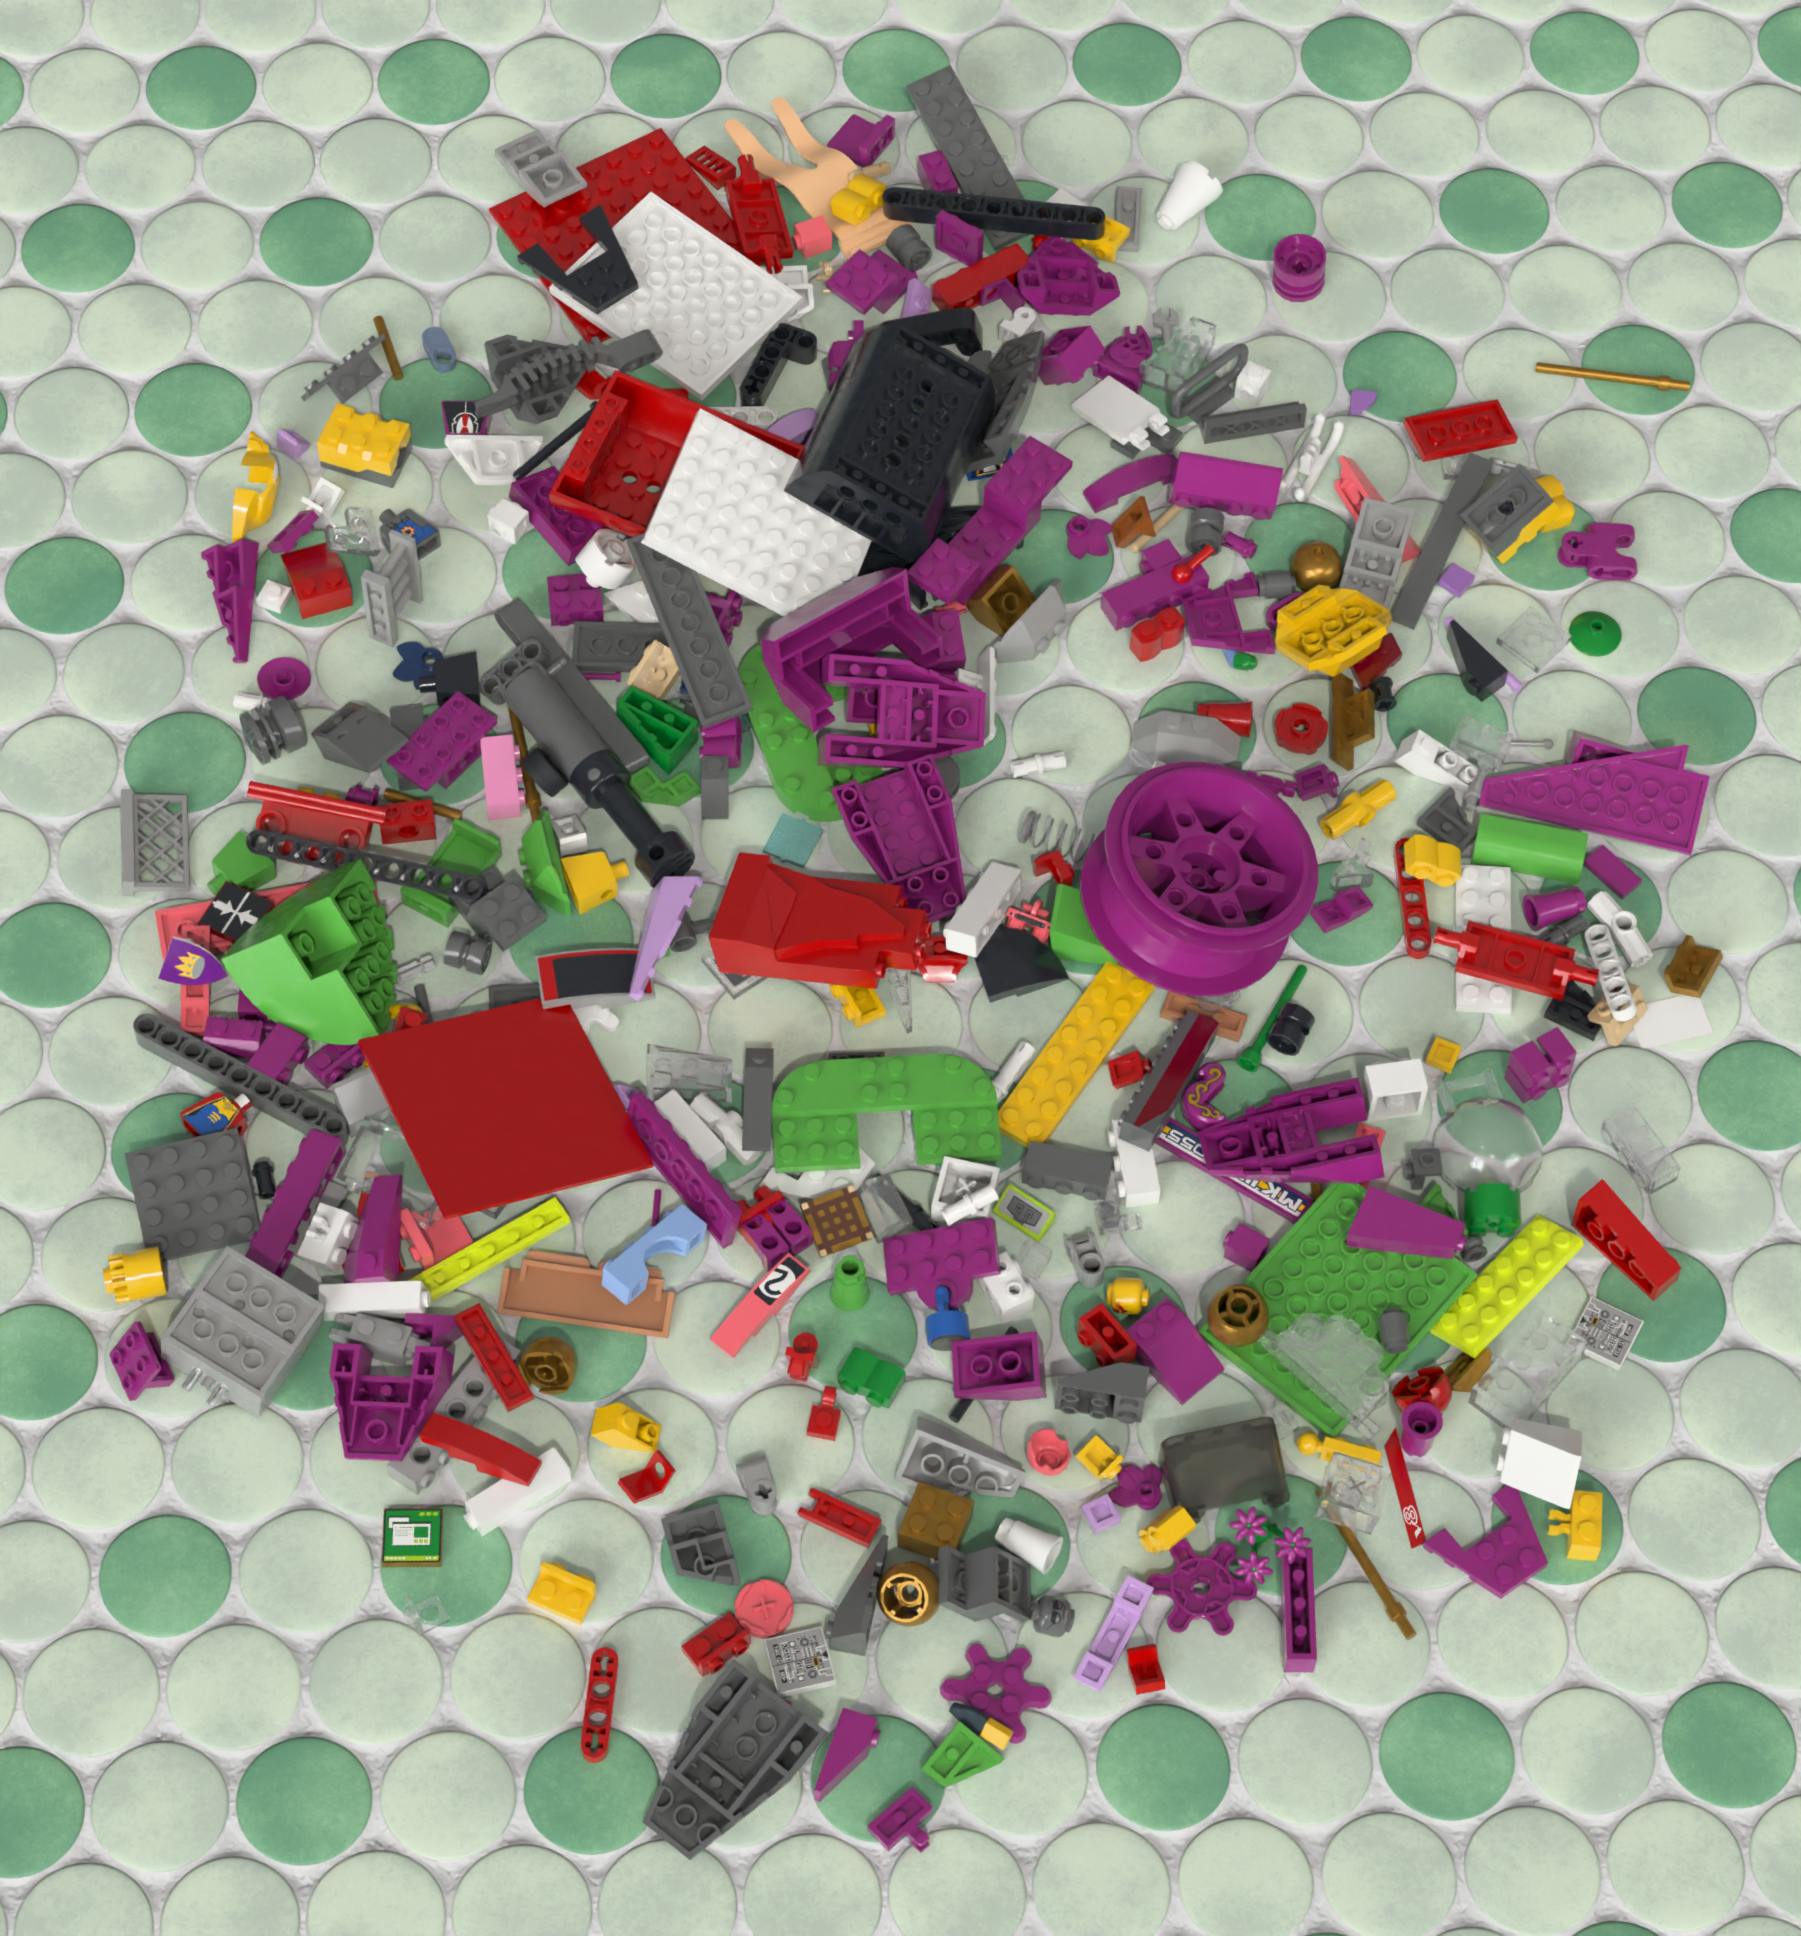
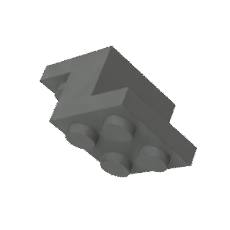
(503, 913)
(984, 1583)

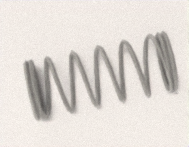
(1032, 825)

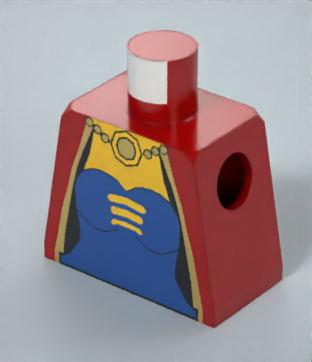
(216, 1115)

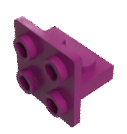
(727, 613)
(140, 1362)

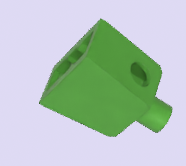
(240, 866)

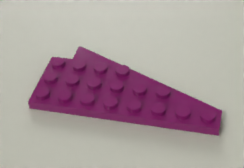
(1622, 797)

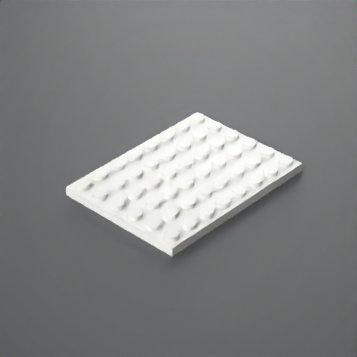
(693, 295)
(738, 526)

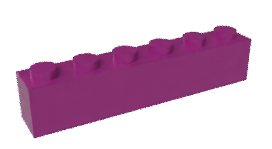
(317, 1159)

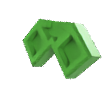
(673, 792)

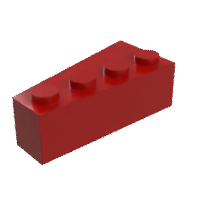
(1624, 1240)

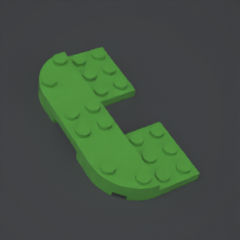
(792, 748)
(819, 1103)

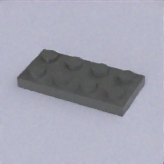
(612, 644)

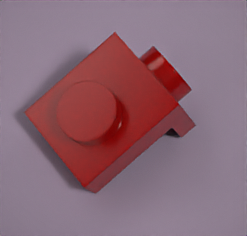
(1056, 865)
(1145, 1669)

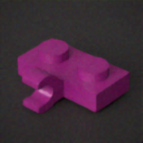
(902, 1820)

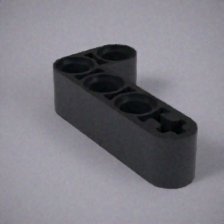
(946, 328)
(780, 346)

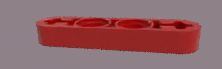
(596, 1704)

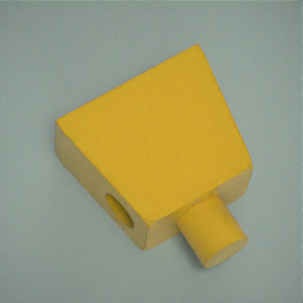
(592, 879)

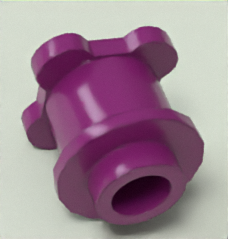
(363, 796)

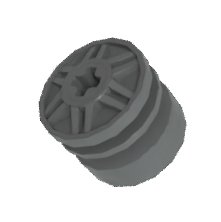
(276, 728)

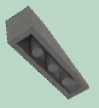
(758, 1099)

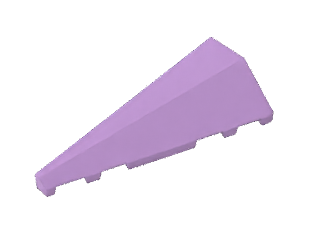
(662, 920)

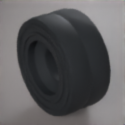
(544, 772)

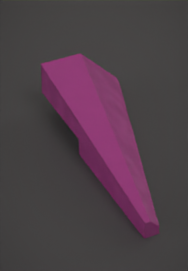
(233, 577)

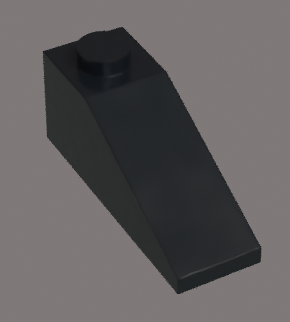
(1477, 667)

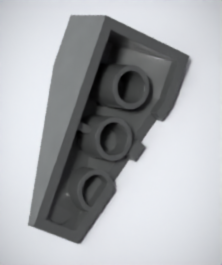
(855, 1613)

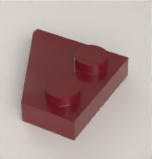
(1377, 662)

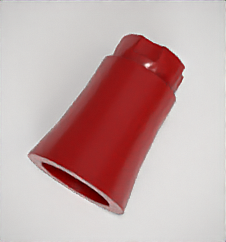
(1233, 715)

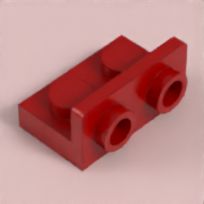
(716, 1645)

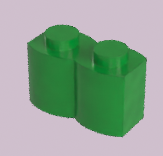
(871, 1378)

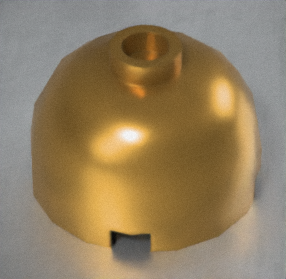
(1316, 565)
(549, 1365)

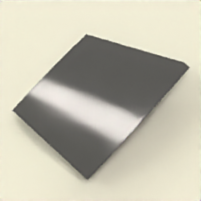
(701, 1545)

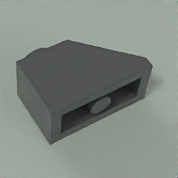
(714, 787)

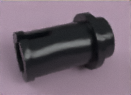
(263, 1173)

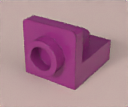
(1317, 782)

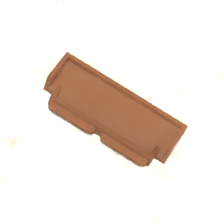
(571, 1293)

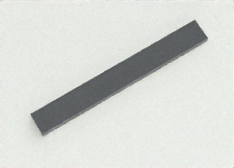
(1441, 541)

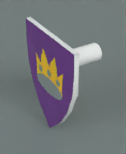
(190, 964)

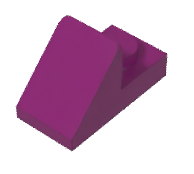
(439, 1327)

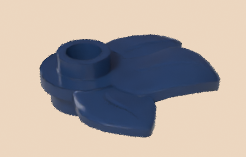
(414, 662)

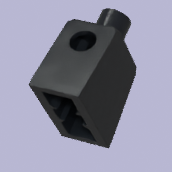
(453, 676)

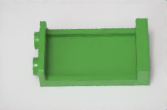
(463, 851)

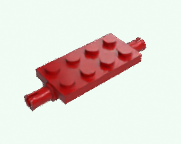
(758, 216)
(1515, 959)

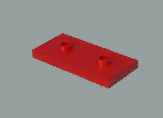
(1460, 430)

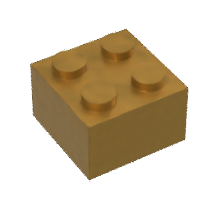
(934, 1521)

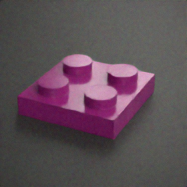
(958, 239)

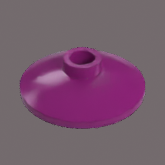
(284, 677)

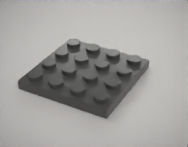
(193, 1195)

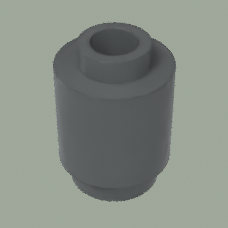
(1276, 585)
(1394, 1331)

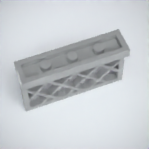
(130, 843)

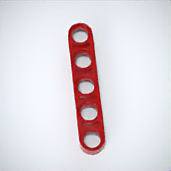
(1409, 909)

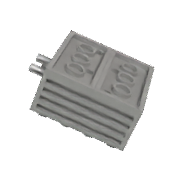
(241, 1332)

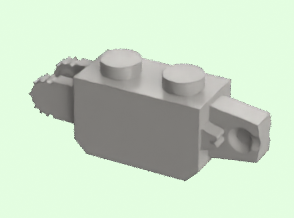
(385, 1339)

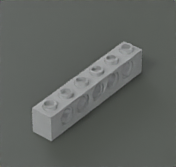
(420, 1475)

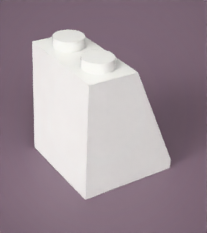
(1541, 1460)

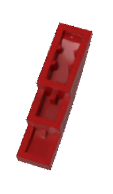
(480, 1448)

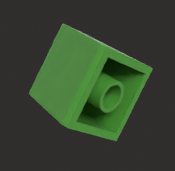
(1070, 931)

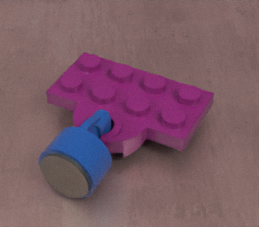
(942, 1271)

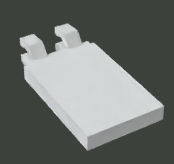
(1120, 413)

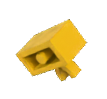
(1581, 1524)

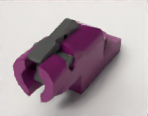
(839, 353)

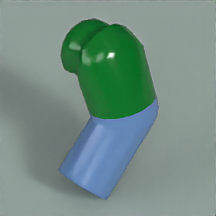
(1240, 660)

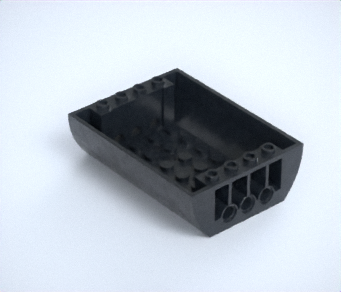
(868, 409)

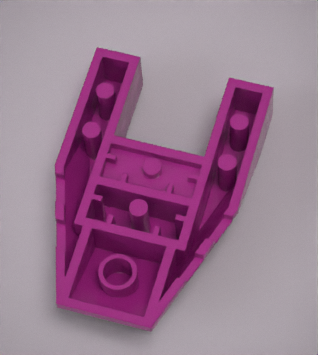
(915, 714)
(1281, 1140)

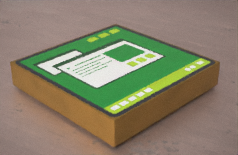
(412, 1537)

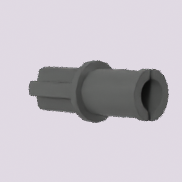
(1565, 932)

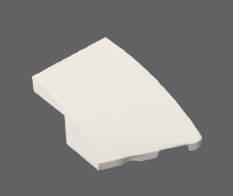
(797, 279)

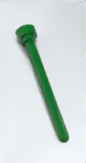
(1251, 1057)

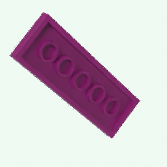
(685, 1171)

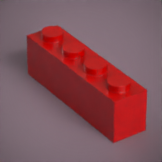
(966, 285)

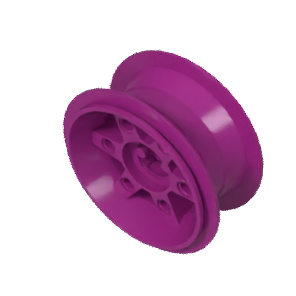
(1181, 900)

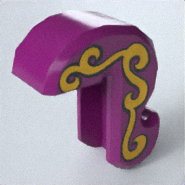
(1199, 1094)

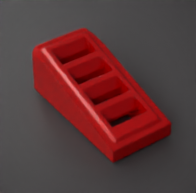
(717, 180)

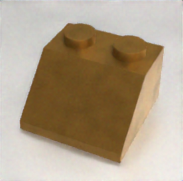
(1001, 600)

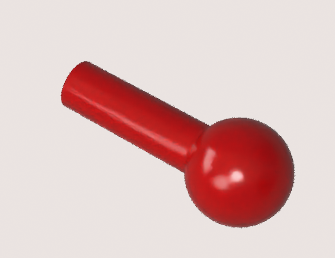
(1182, 572)

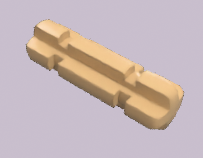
(873, 171)

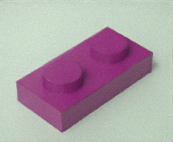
(297, 527)

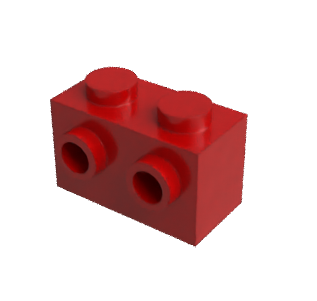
(1105, 1337)

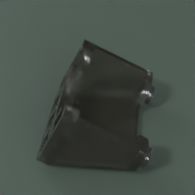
(1224, 1467)

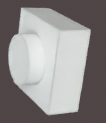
(274, 596)

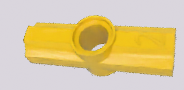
(1358, 809)

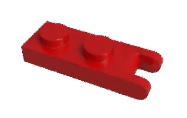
(841, 1518)

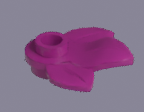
(1091, 537)
(1135, 1484)

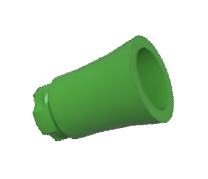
(849, 1285)

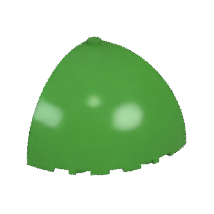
(321, 960)

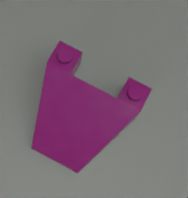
(386, 1413)

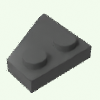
(1448, 821)

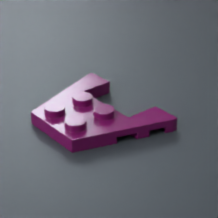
(1215, 621)
(1504, 1556)

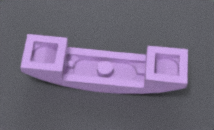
(1114, 1634)

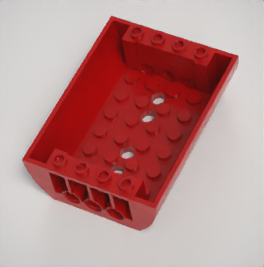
(639, 435)

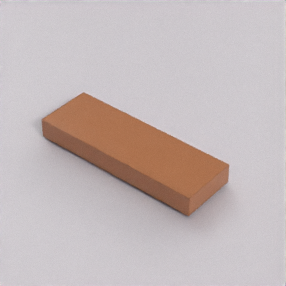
(1230, 1022)

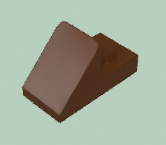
(1133, 522)

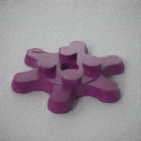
(1213, 1572)
(1007, 1675)

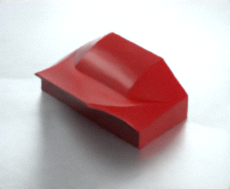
(939, 963)

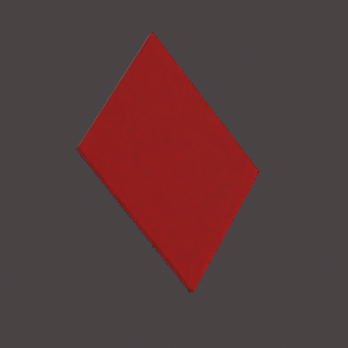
(616, 184)
(504, 1106)

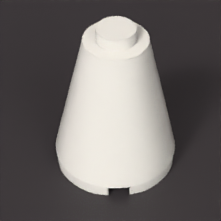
(1188, 195)

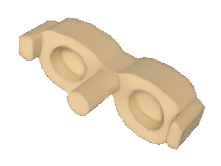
(827, 269)

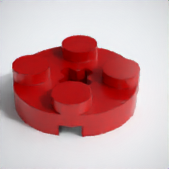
(1296, 741)

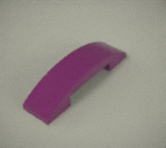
(1129, 479)

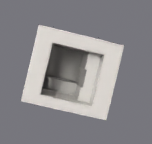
(1021, 325)

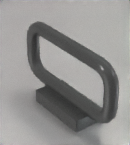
(1212, 394)

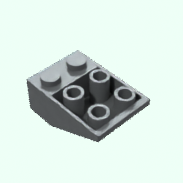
(358, 738)
(1105, 1392)

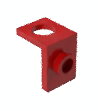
(647, 1482)

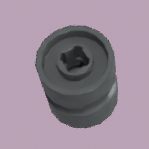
(909, 248)
(1206, 528)
(466, 952)

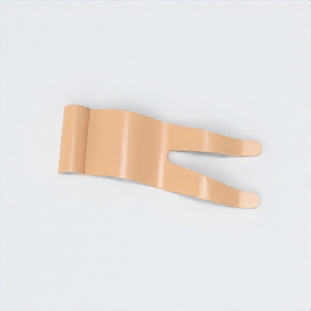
(814, 186)

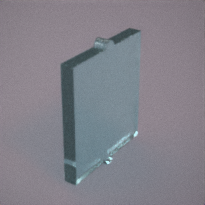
(793, 840)

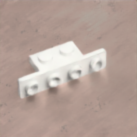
(985, 682)

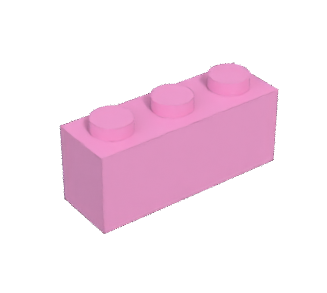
(502, 777)

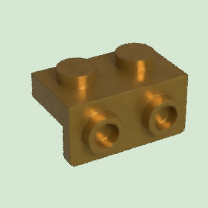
(1692, 968)

